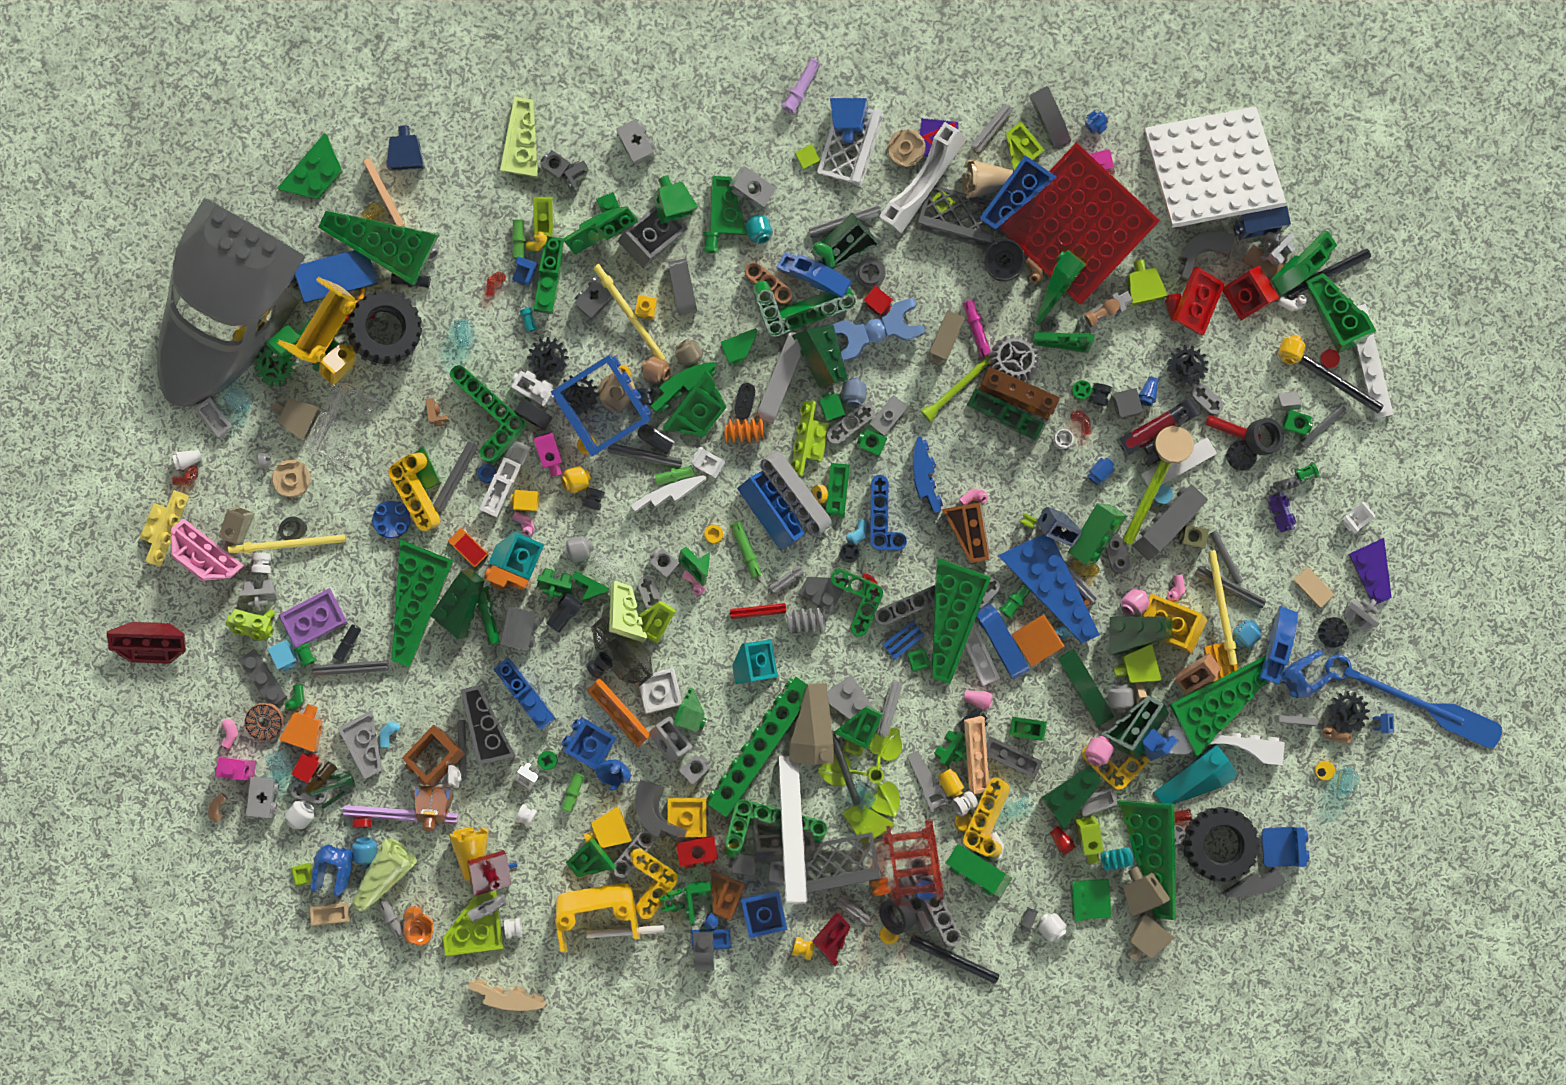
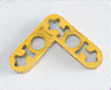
(1120, 771)
(659, 883)

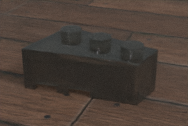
(769, 842)

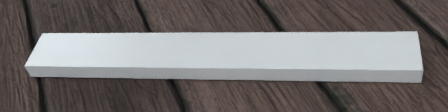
(792, 831)

